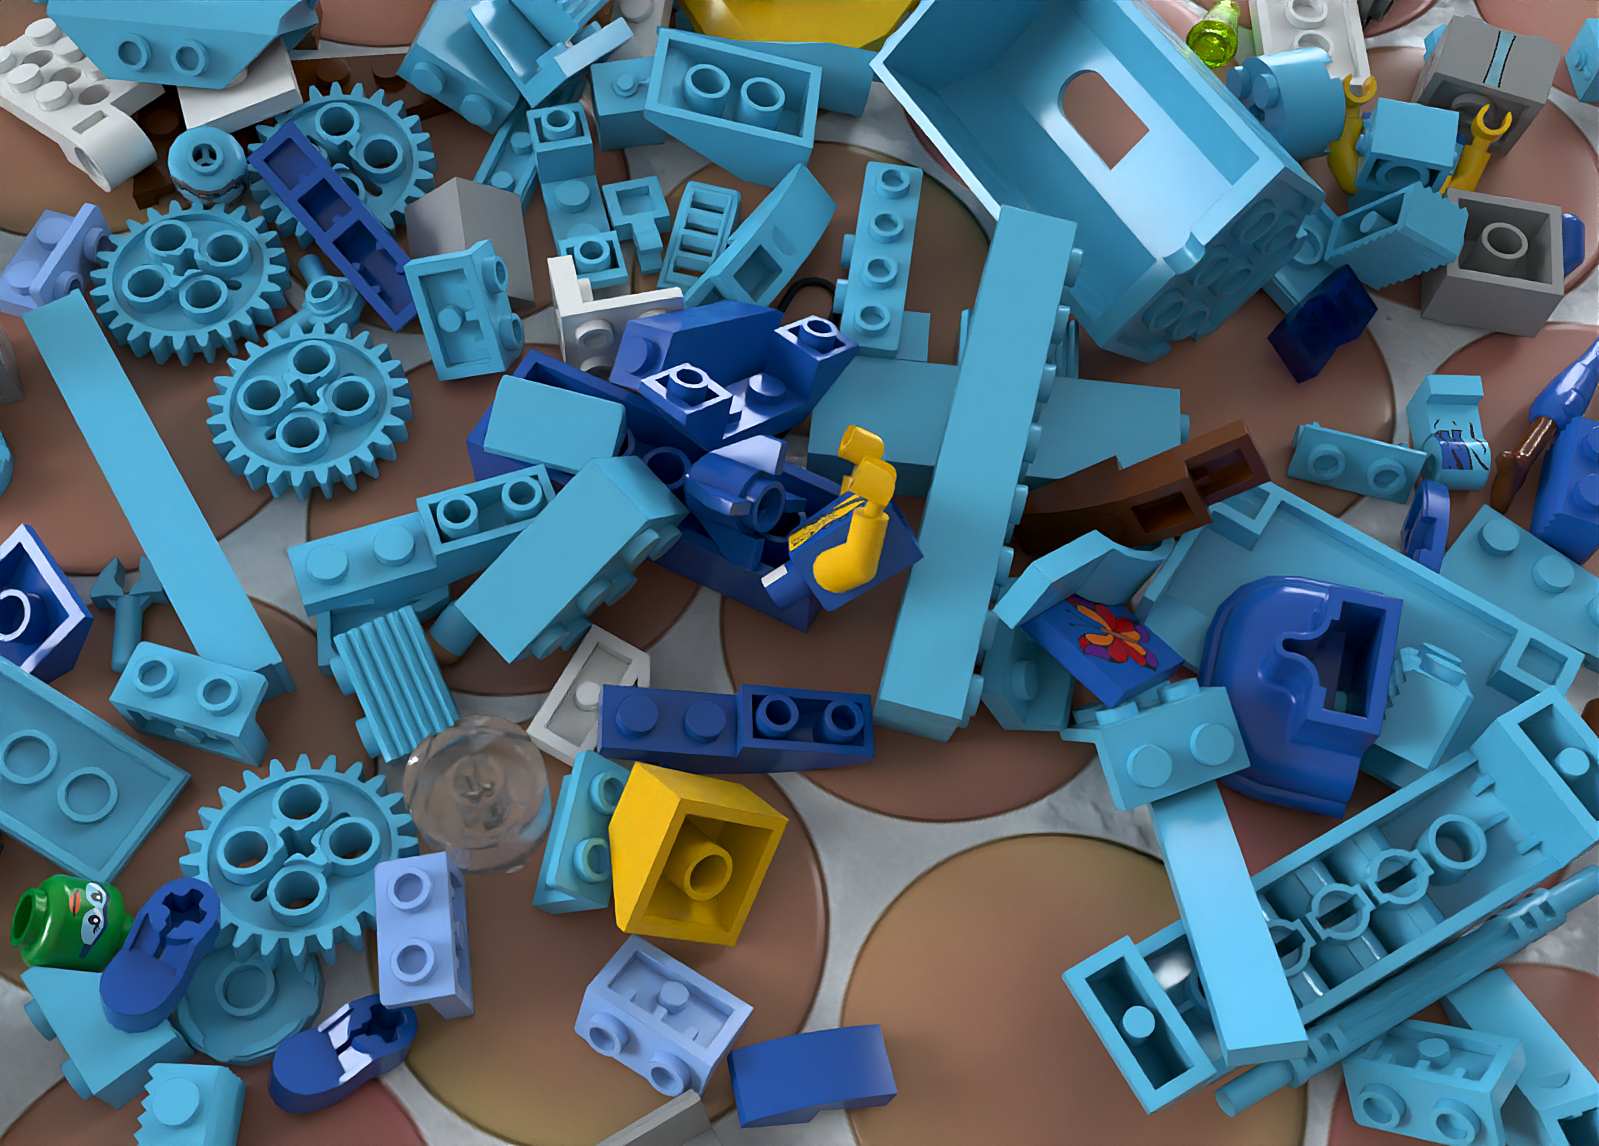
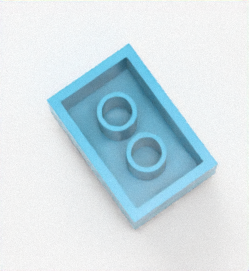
(574, 558)

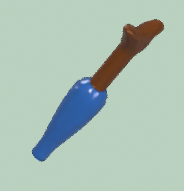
(1552, 409)

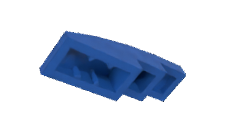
(338, 222)

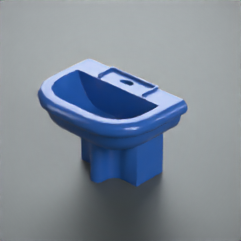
(1283, 657)

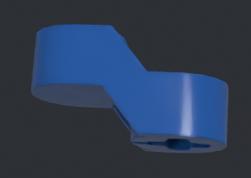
(136, 985)
(340, 1054)

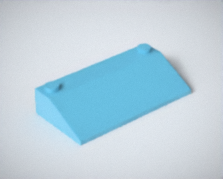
(1283, 535)

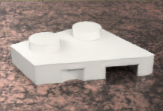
(570, 713)

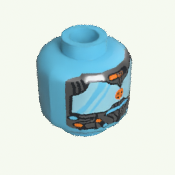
(208, 167)

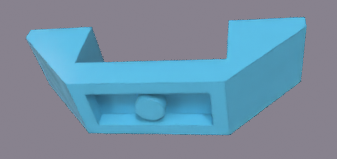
(572, 194)

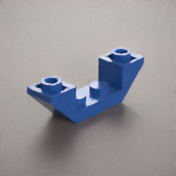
(797, 373)

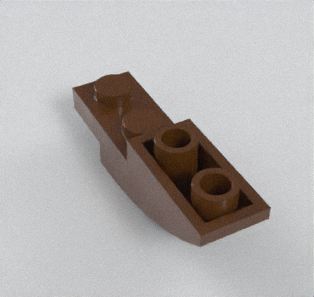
(1147, 499)

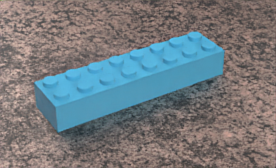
(979, 478)

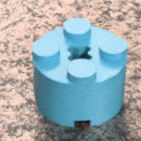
(1292, 99)

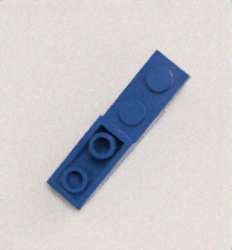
(735, 734)

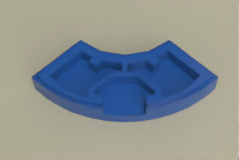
(1427, 525)

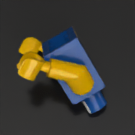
(852, 539)

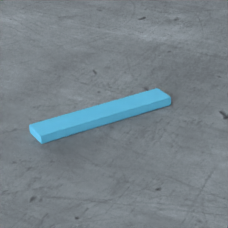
(1227, 929)

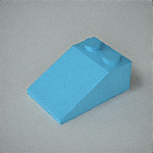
(734, 105)

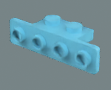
(879, 259)

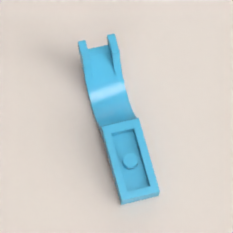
(1085, 567)

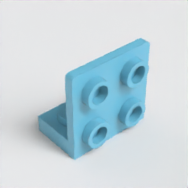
(530, 59)

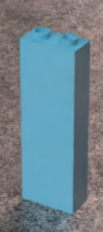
(910, 404)

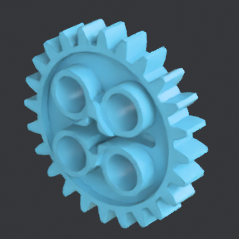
(374, 137)
(191, 281)
(310, 410)
(299, 858)

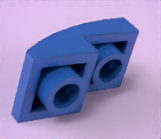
(810, 1073)

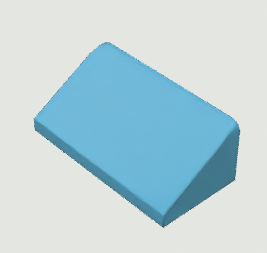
(553, 425)

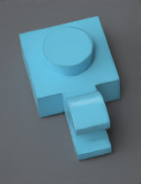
(639, 213)

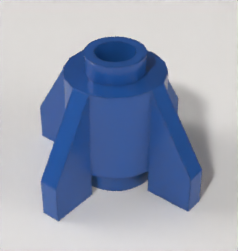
(737, 495)

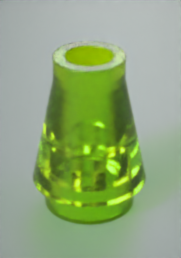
(1216, 34)

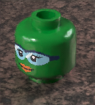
(70, 924)

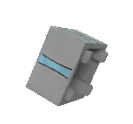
(1491, 66)

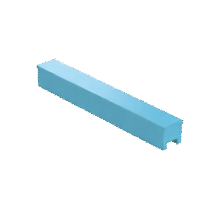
(153, 492)

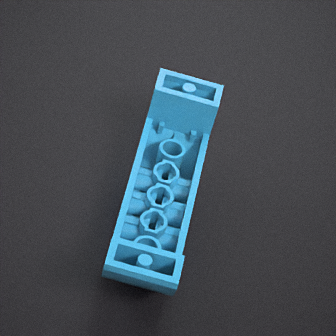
(1365, 895)

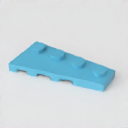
(1527, 581)

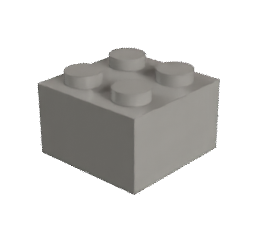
(1507, 268)

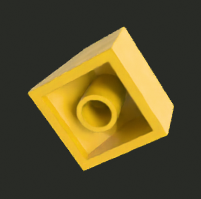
(689, 854)

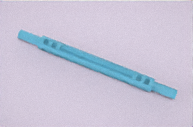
(1414, 989)

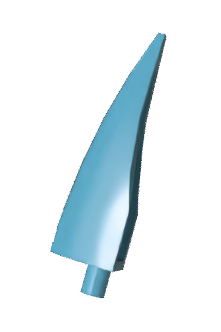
(845, 69)

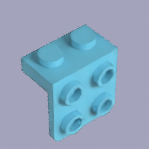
(1161, 740)

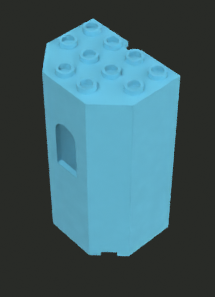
(1165, 235)

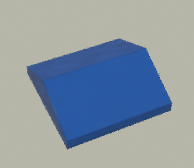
(39, 609)

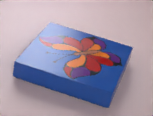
(1104, 648)

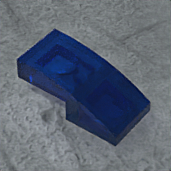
(1321, 322)

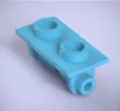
(1355, 463)

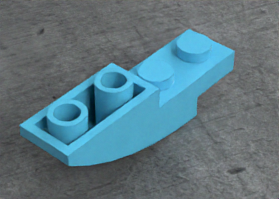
(768, 244)
(420, 551)

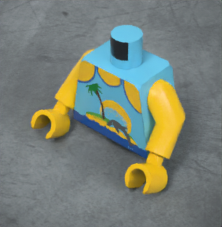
(1344, 159)

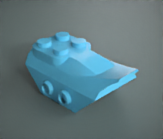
(180, 39)

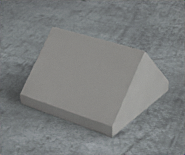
(471, 212)

